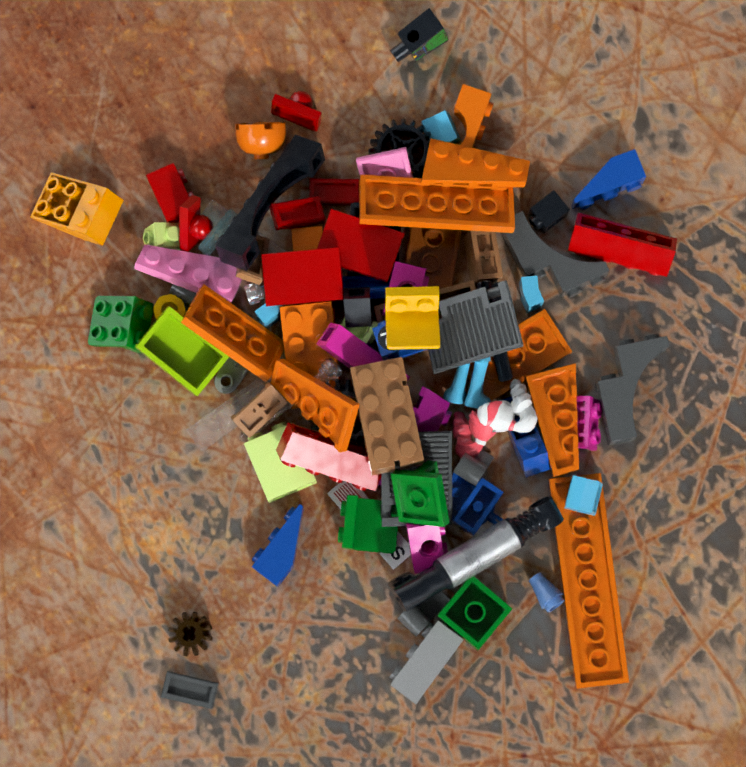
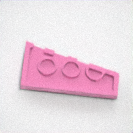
(189, 270)

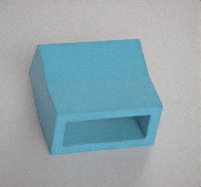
(441, 127)
(530, 293)
(268, 315)
(583, 495)

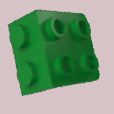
(119, 321)
(363, 526)

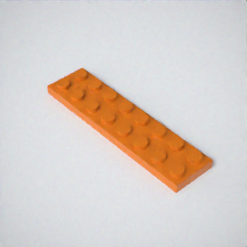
(589, 591)

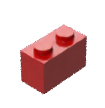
(169, 190)

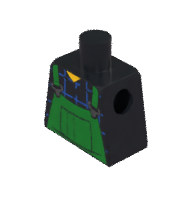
(426, 31)

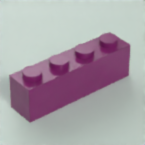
(430, 412)

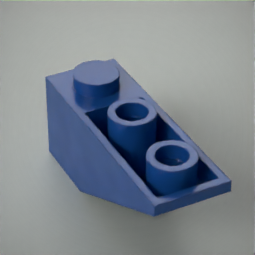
(617, 175)
(529, 450)
(280, 554)

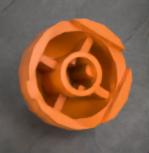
(260, 138)

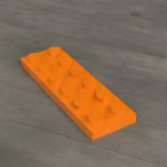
(455, 207)

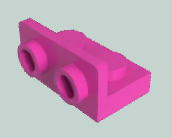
(588, 413)

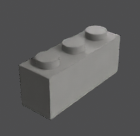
(425, 661)

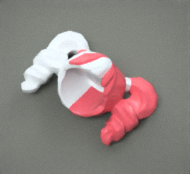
(494, 418)

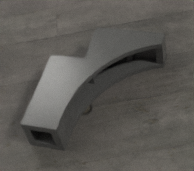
(536, 257)
(617, 393)

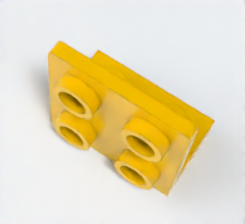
(412, 317)

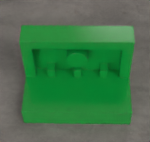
(420, 495)

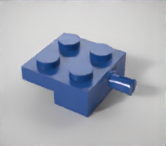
(474, 504)

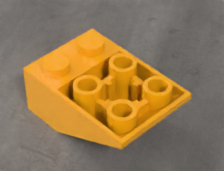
(77, 208)

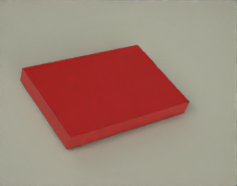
(363, 247)
(302, 276)

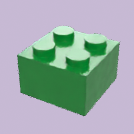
(474, 612)

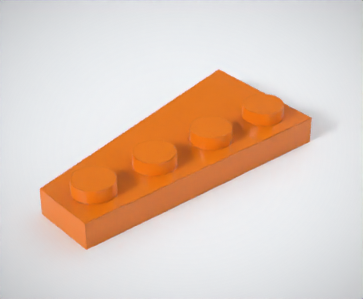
(456, 163)
(319, 402)
(556, 409)

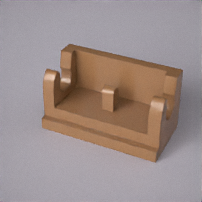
(483, 256)
(259, 410)

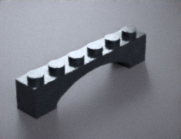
(298, 160)

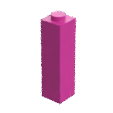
(347, 347)

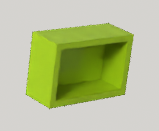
(181, 352)

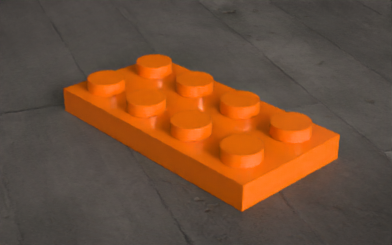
(301, 330)
(233, 332)
(541, 349)

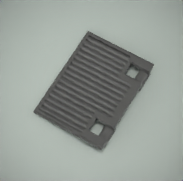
(475, 328)
(435, 447)

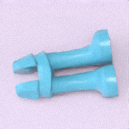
(475, 397)

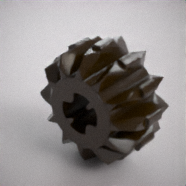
(199, 633)

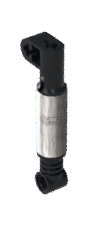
(478, 552)

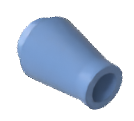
(546, 593)

